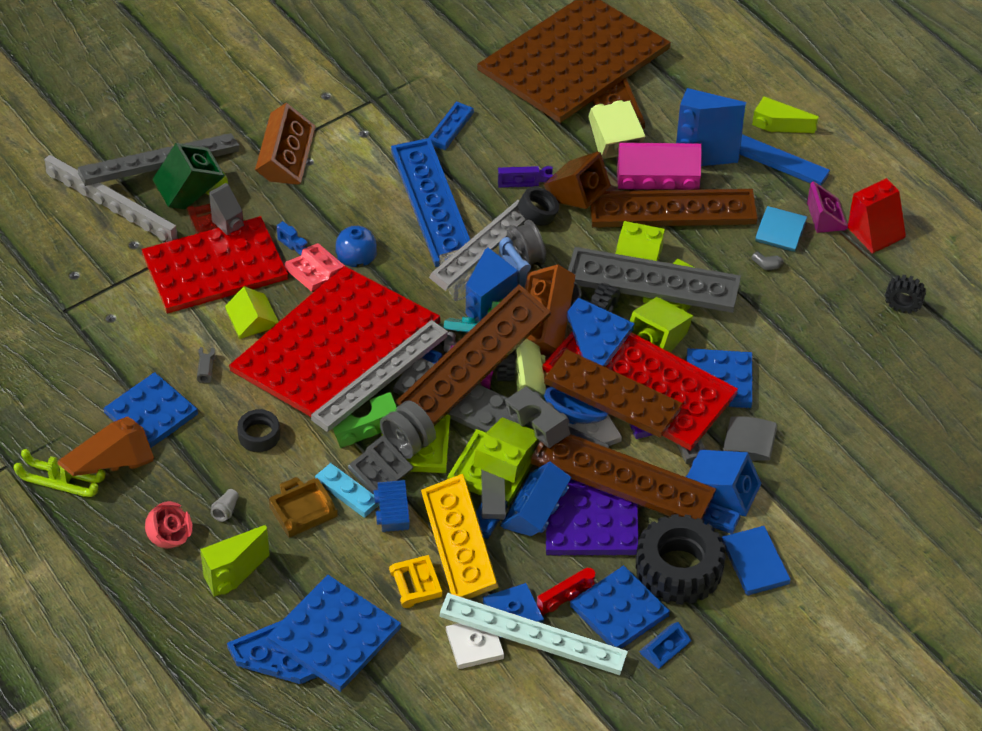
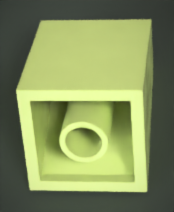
(614, 125)

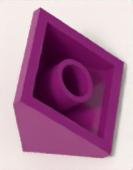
(825, 210)

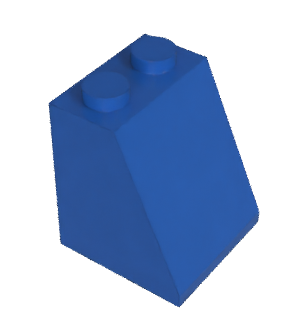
(489, 282)
(731, 476)

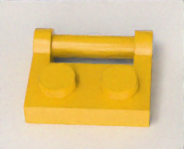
(423, 579)

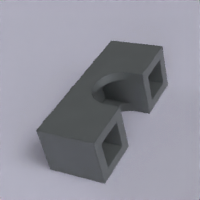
(547, 422)

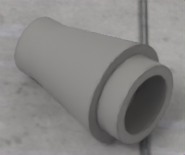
(224, 506)

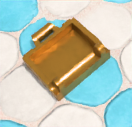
(302, 506)

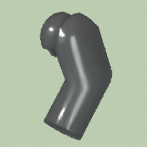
(767, 263)

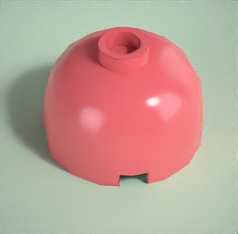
(168, 525)

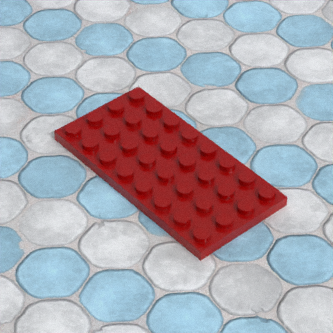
(699, 392)

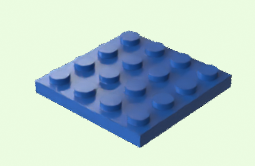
(333, 632)

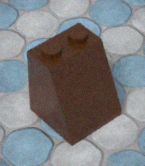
(580, 181)

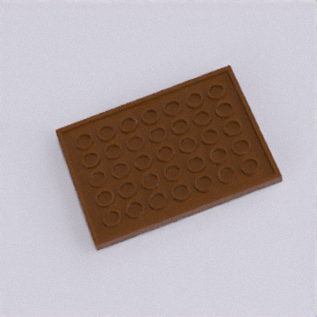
(573, 57)

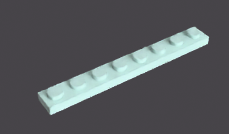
(533, 634)

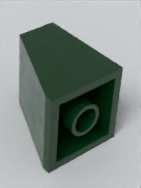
(186, 175)

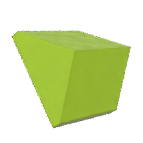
(250, 313)

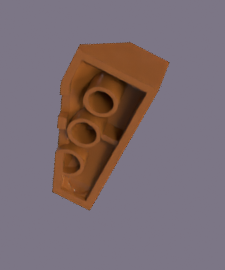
(112, 447)

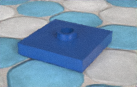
(517, 601)

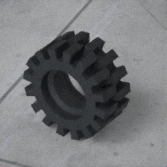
(606, 297)
(904, 302)
(506, 369)

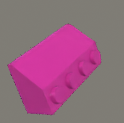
(659, 166)

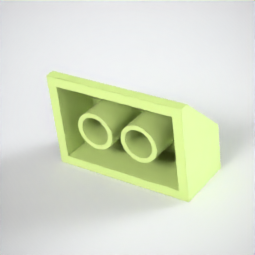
(529, 368)

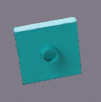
(464, 324)

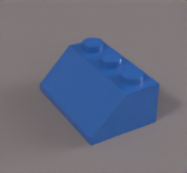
(537, 500)

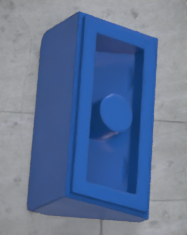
(665, 645)

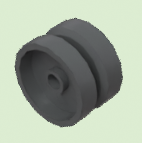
(408, 429)

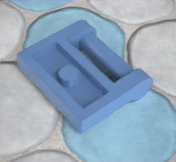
(510, 254)

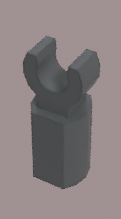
(205, 366)

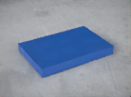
(755, 560)

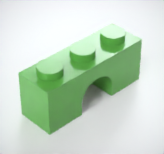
(356, 429)

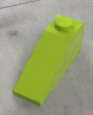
(779, 117)

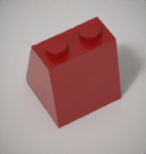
(877, 216)

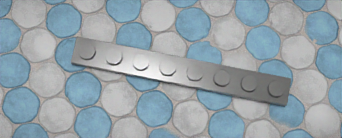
(111, 199)
(471, 252)
(379, 376)

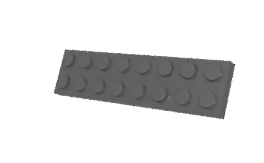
(655, 279)

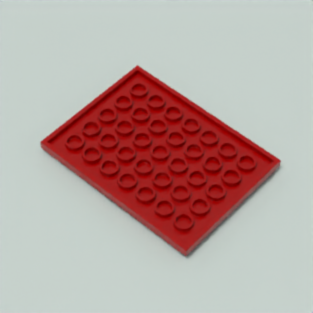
(330, 340)

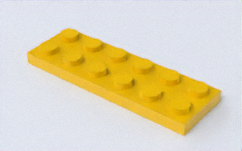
(459, 538)

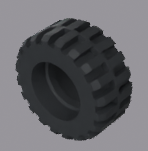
(680, 535)

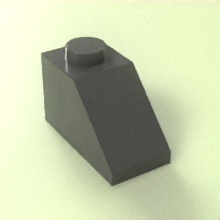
(225, 209)

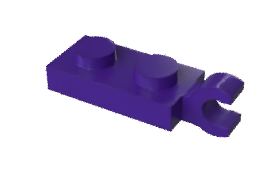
(523, 176)

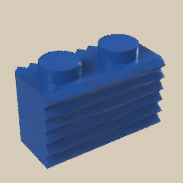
(392, 505)

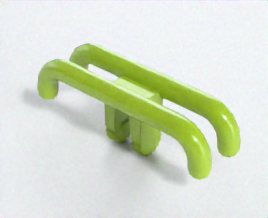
(58, 477)

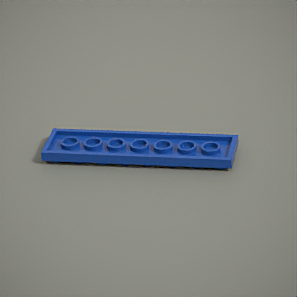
(430, 197)

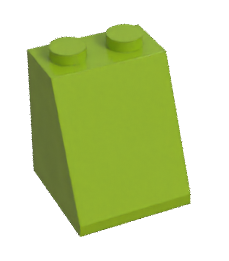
(661, 323)

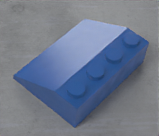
(713, 123)

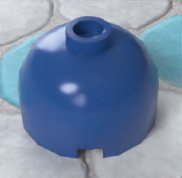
(356, 246)

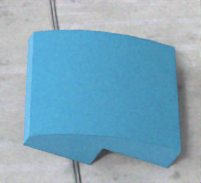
(781, 228)

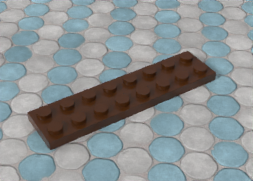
(675, 208)
(477, 354)
(627, 477)

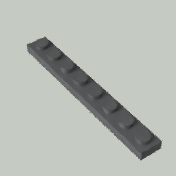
(149, 160)

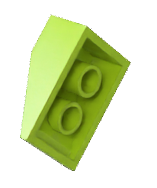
(640, 241)
(505, 449)
(234, 559)

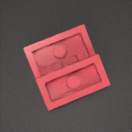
(313, 266)

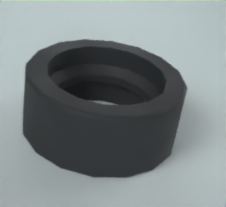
(542, 197)
(254, 417)

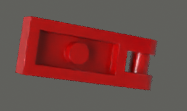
(566, 590)

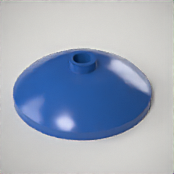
(574, 409)

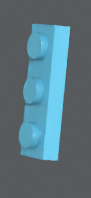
(347, 490)

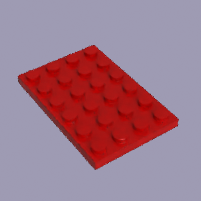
(213, 265)

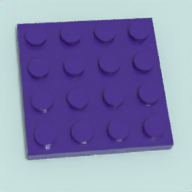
(592, 523)

